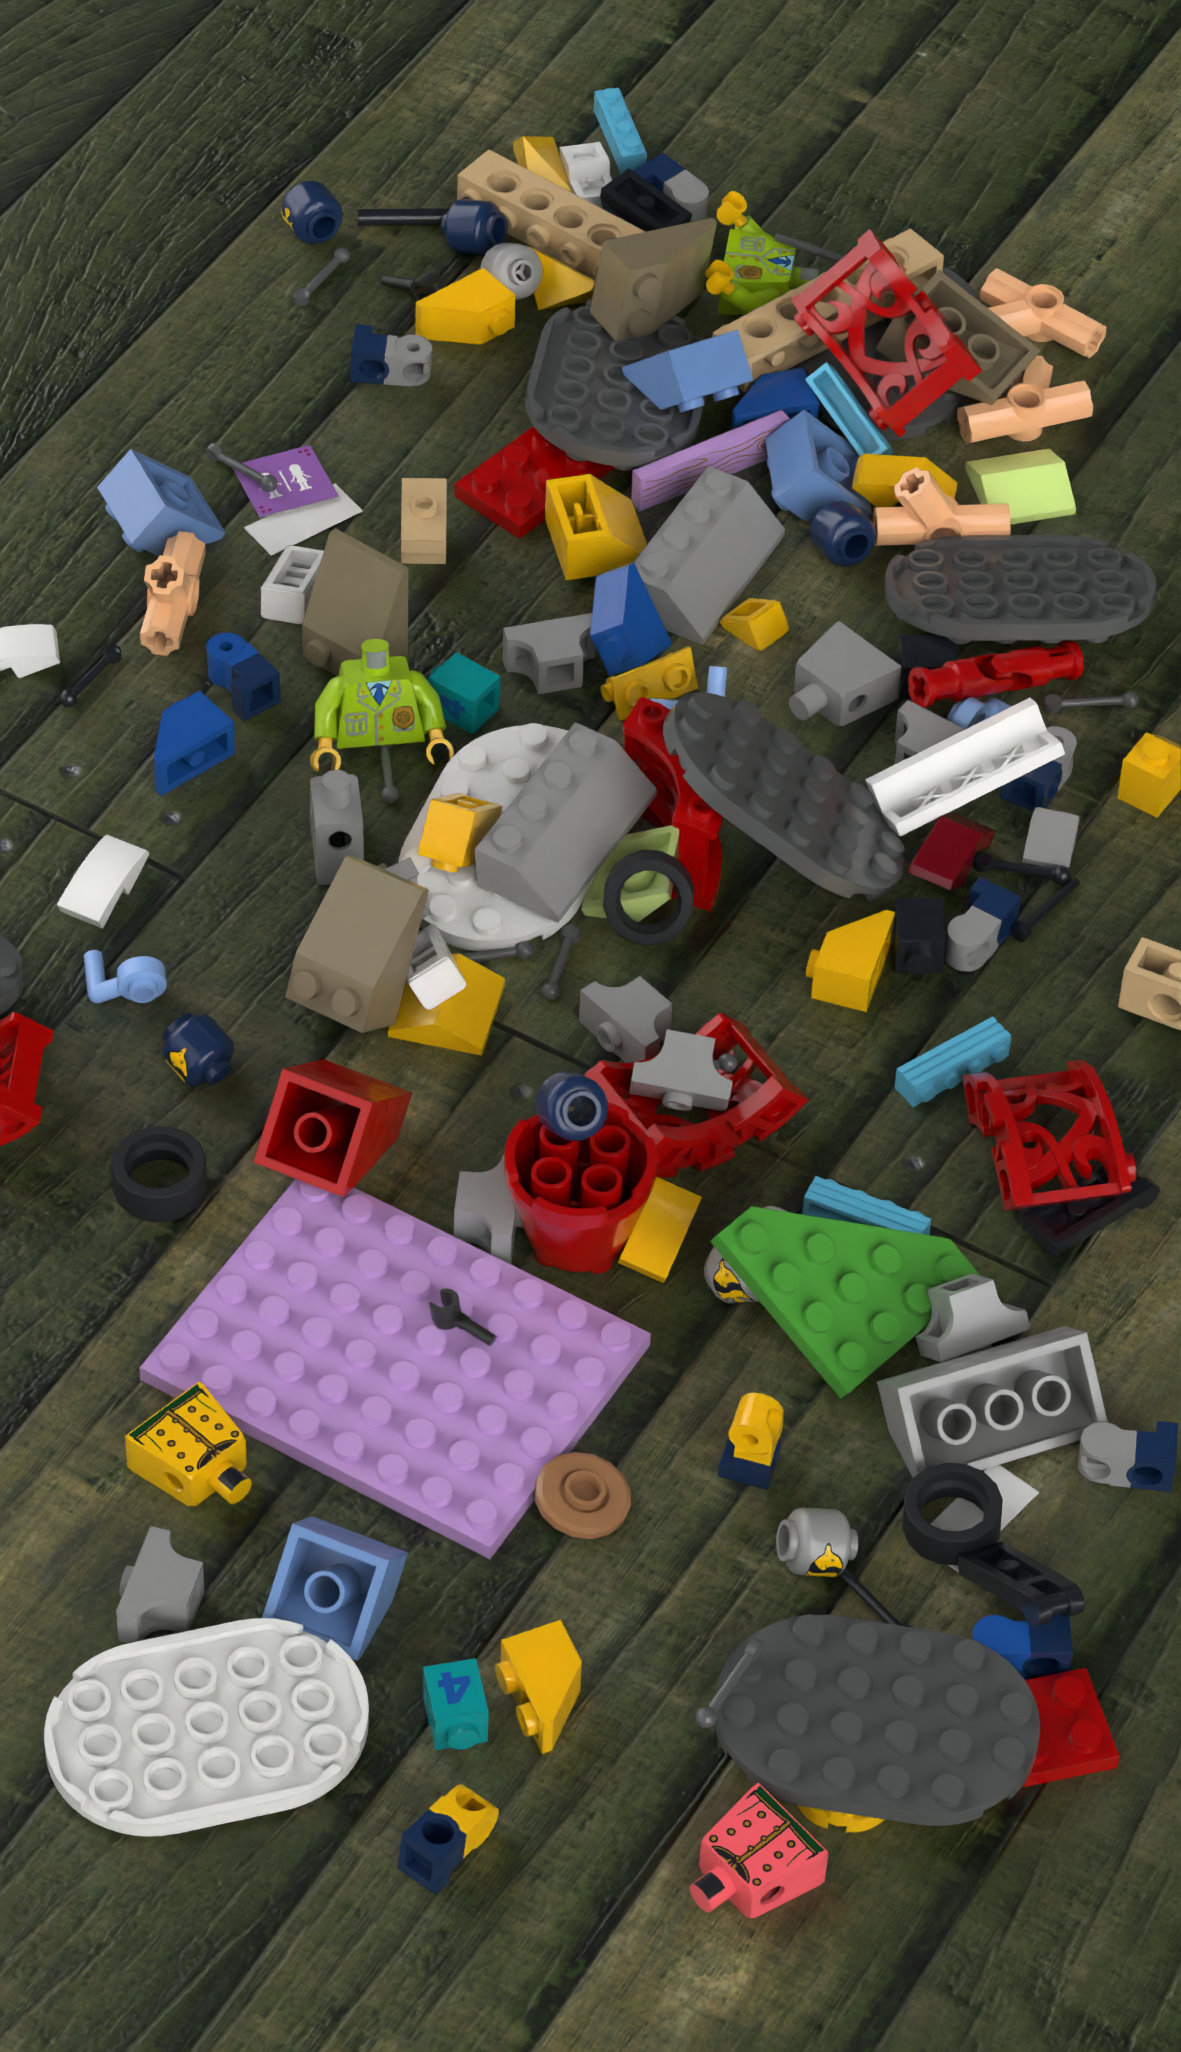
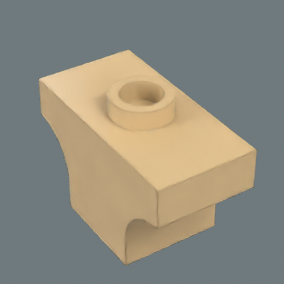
(423, 521)

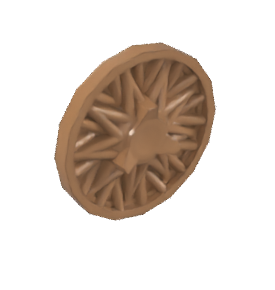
(582, 1495)

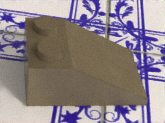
(650, 277)
(992, 342)
(354, 600)
(359, 947)

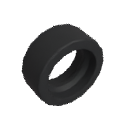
(648, 933)
(159, 1144)
(951, 1481)

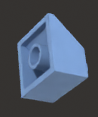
(692, 372)
(811, 467)
(156, 503)
(335, 1583)

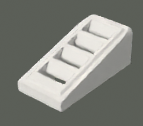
(290, 587)
(433, 970)

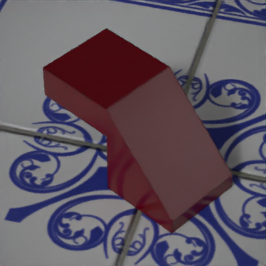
(950, 851)

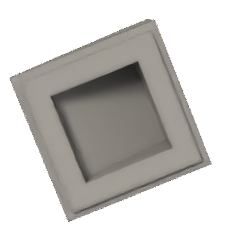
(1051, 838)

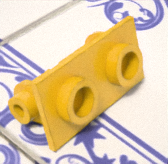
(660, 679)

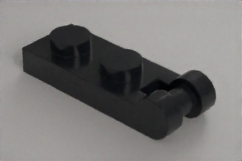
(1068, 1223)
(1022, 1582)

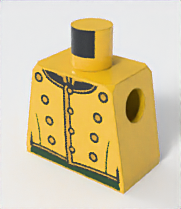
(191, 1450)

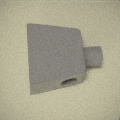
(843, 678)
(335, 808)

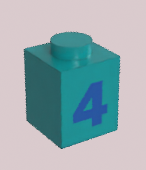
(466, 692)
(455, 1704)

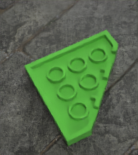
(840, 1286)

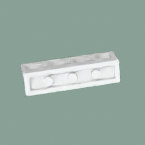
(963, 767)

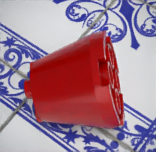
(581, 1194)

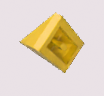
(542, 158)
(561, 284)

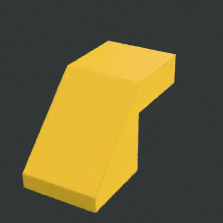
(878, 474)

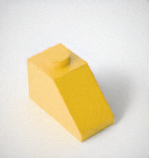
(467, 310)
(1151, 774)
(455, 829)
(851, 961)

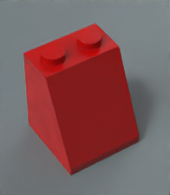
(330, 1125)

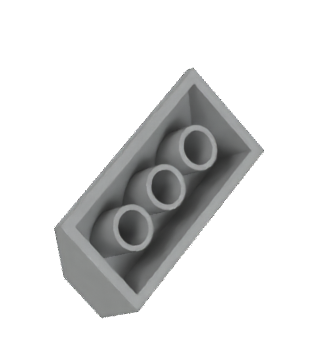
(707, 553)
(563, 824)
(995, 1402)

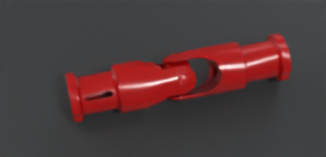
(999, 673)

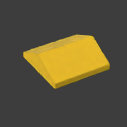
(458, 1022)

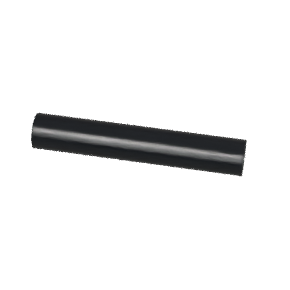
(401, 217)

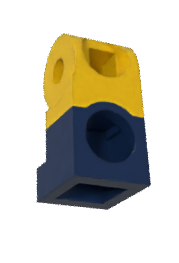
(753, 1441)
(445, 1837)

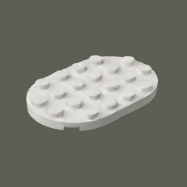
(494, 771)
(206, 1727)

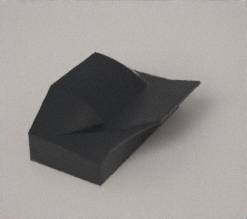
(641, 203)

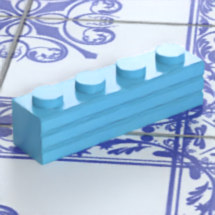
(619, 129)
(848, 411)
(947, 1063)
(836, 1202)

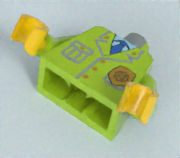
(754, 264)
(376, 705)

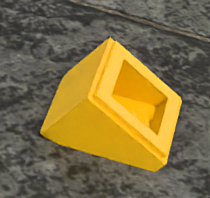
(757, 622)

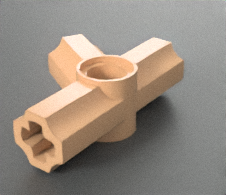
(1040, 313)
(1027, 407)
(932, 514)
(172, 592)

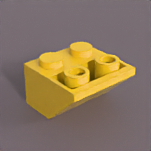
(591, 526)

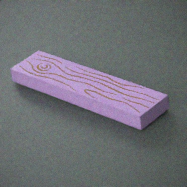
(725, 452)

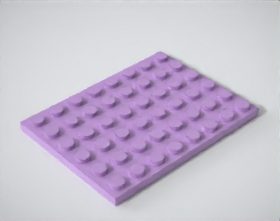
(333, 1358)

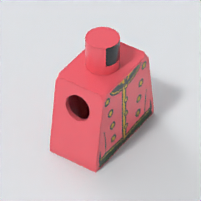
(757, 1857)

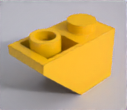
(543, 1678)

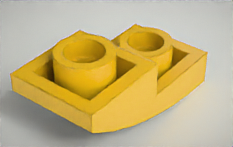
(660, 1230)

